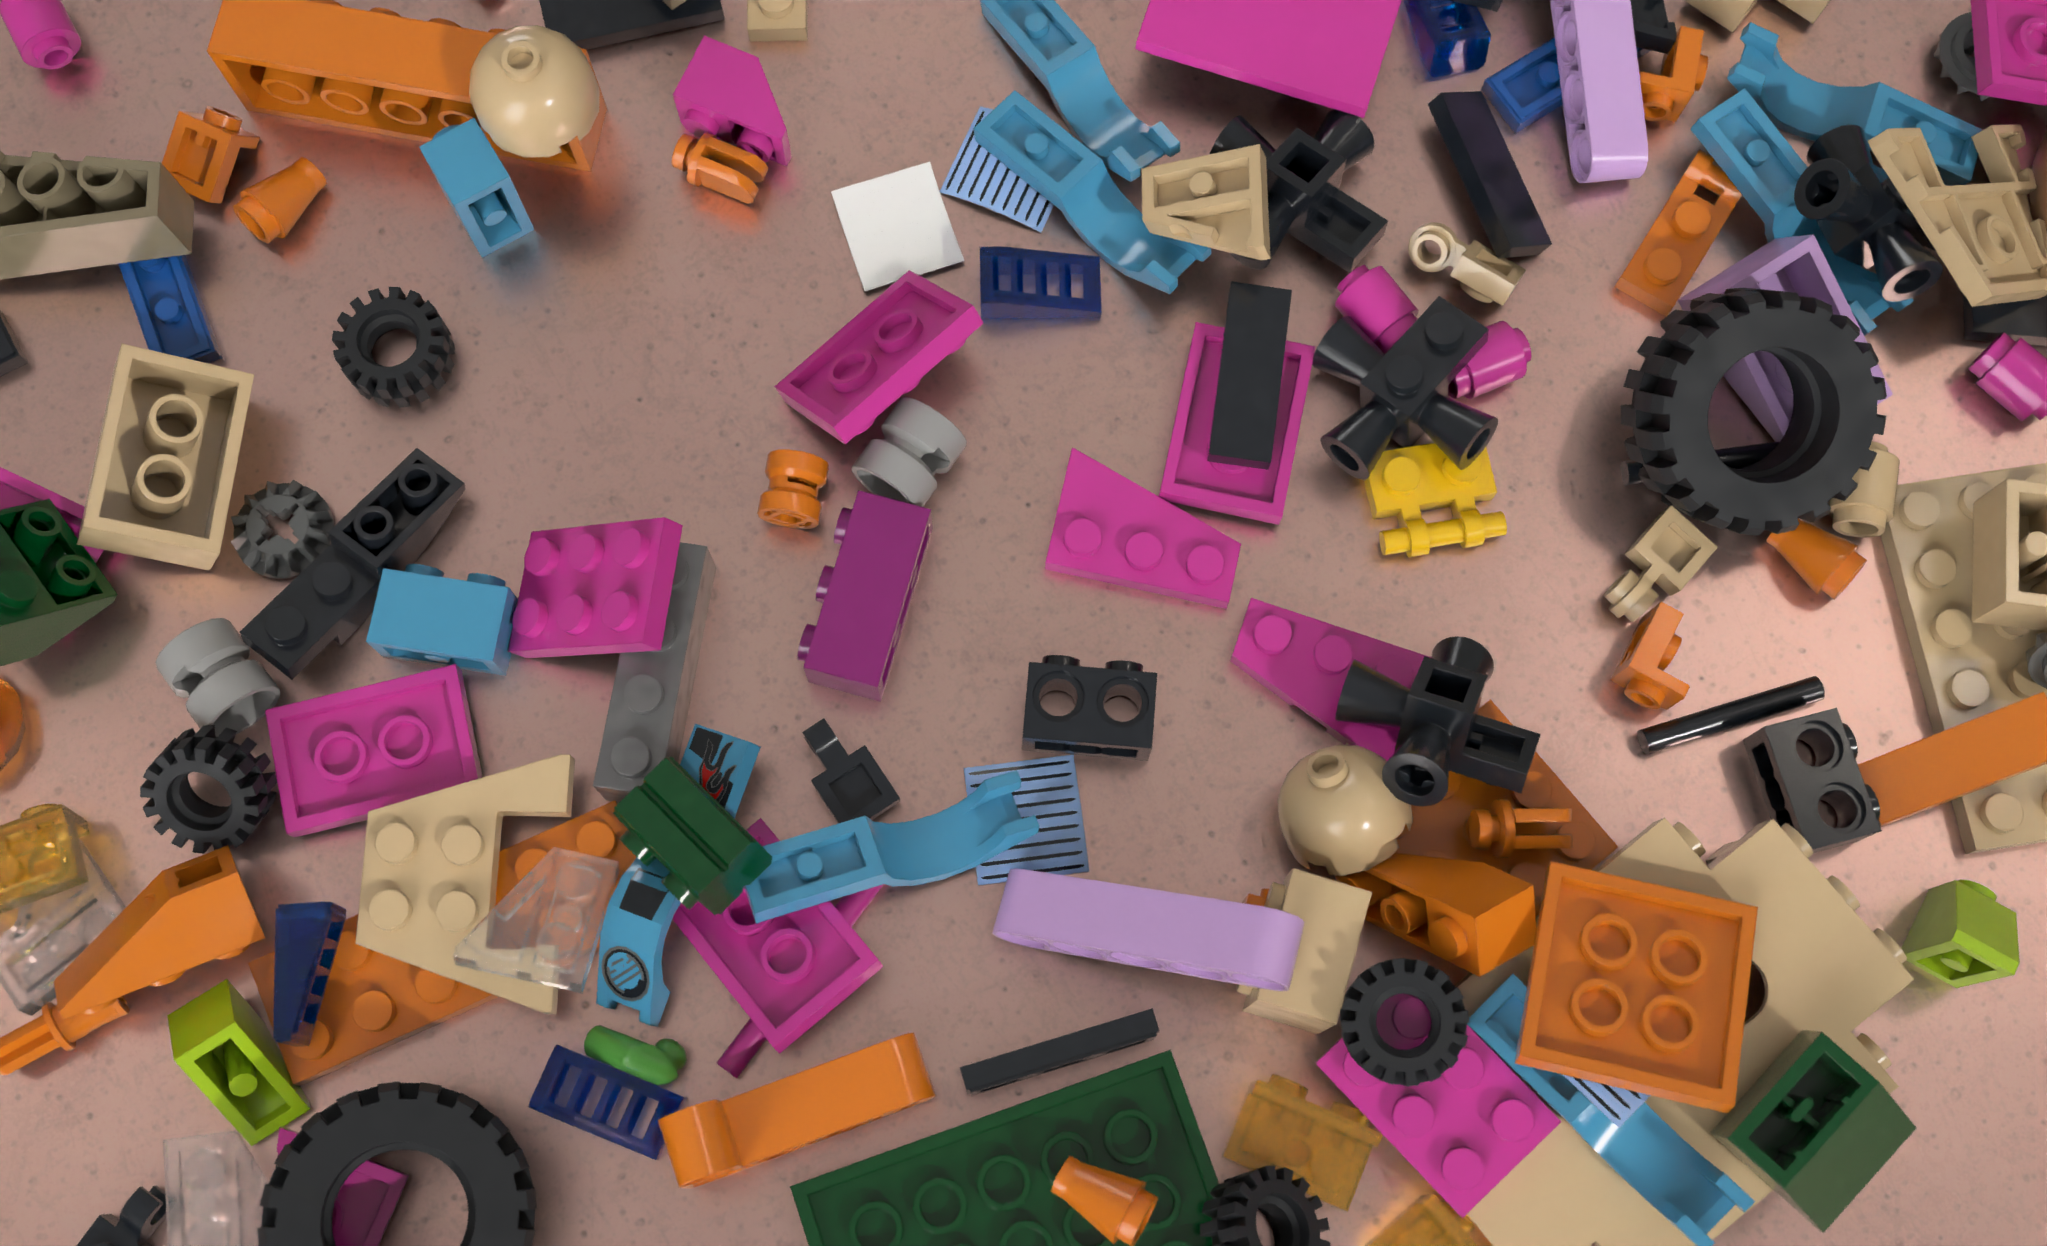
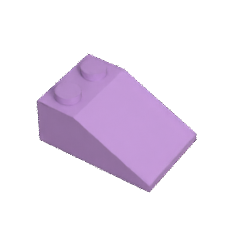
(1787, 266)

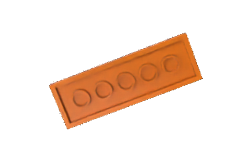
(382, 1000)

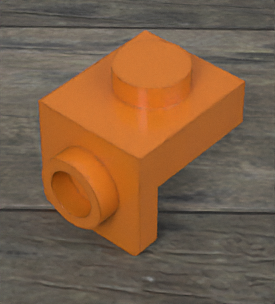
(1680, 76)

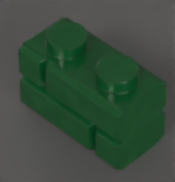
(691, 836)

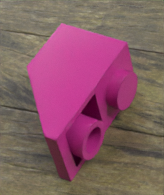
(731, 98)

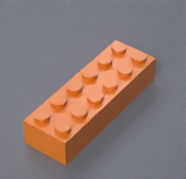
(361, 70)

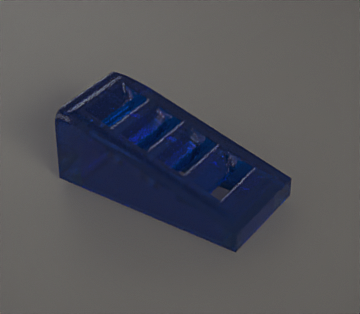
(1449, 48)
(1020, 262)
(304, 957)
(554, 1077)

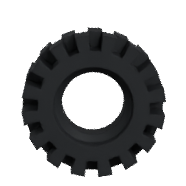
(378, 318)
(188, 813)
(1446, 1011)
(1277, 1197)

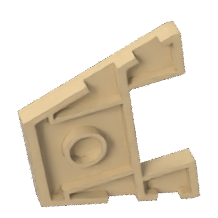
(1975, 228)
(436, 870)

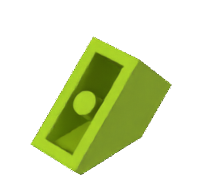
(1963, 935)
(235, 1062)

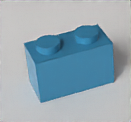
(477, 186)
(443, 619)

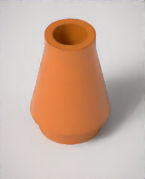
(278, 201)
(1819, 557)
(1106, 1199)

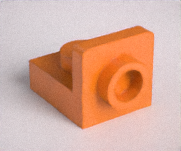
(205, 151)
(1647, 656)

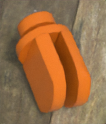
(719, 166)
(1498, 829)

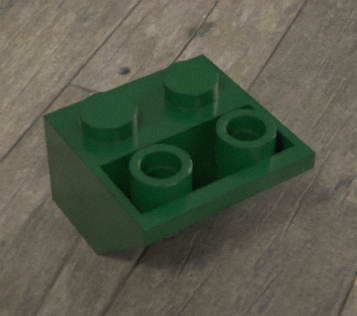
(44, 581)
(1815, 1127)

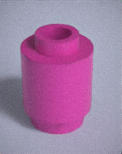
(41, 32)
(1376, 305)
(1495, 364)
(2013, 376)

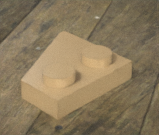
(1211, 201)

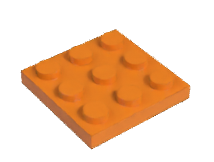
(1444, 827)
(1638, 987)

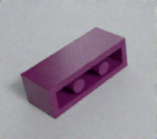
(866, 595)

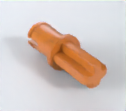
(51, 1032)

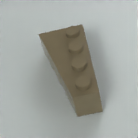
(88, 213)

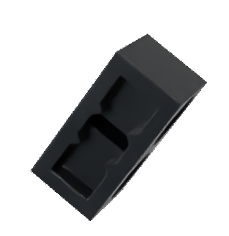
(1088, 726)
(1794, 788)

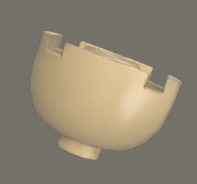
(533, 91)
(1340, 810)

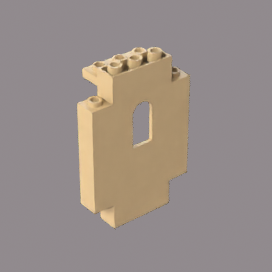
(1818, 975)

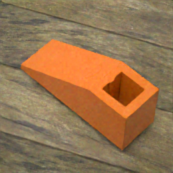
(1451, 908)
(173, 925)

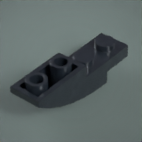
(342, 583)

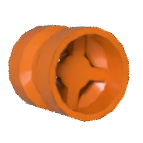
(793, 489)

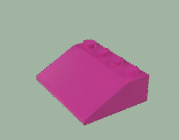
(1293, 47)

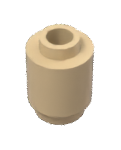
(1872, 501)

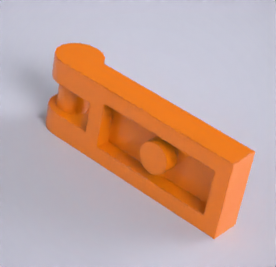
(1679, 237)

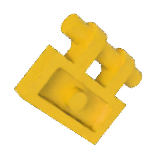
(1426, 480)

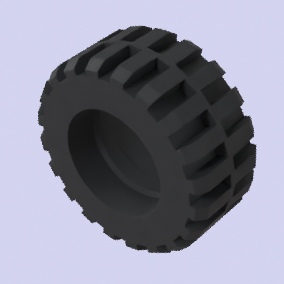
(1828, 425)
(391, 1118)

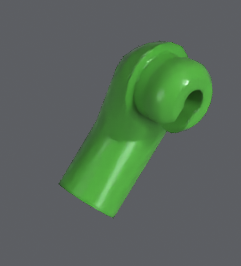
(648, 1062)

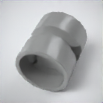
(913, 450)
(214, 674)

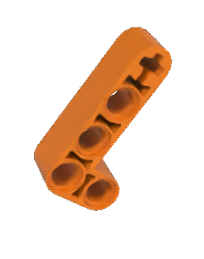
(795, 1111)

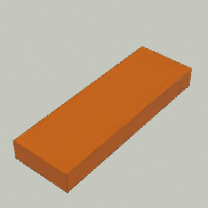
(1959, 760)

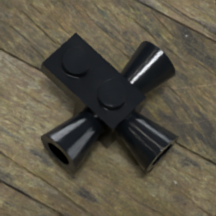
(1305, 188)
(1865, 214)
(1405, 389)
(1439, 724)

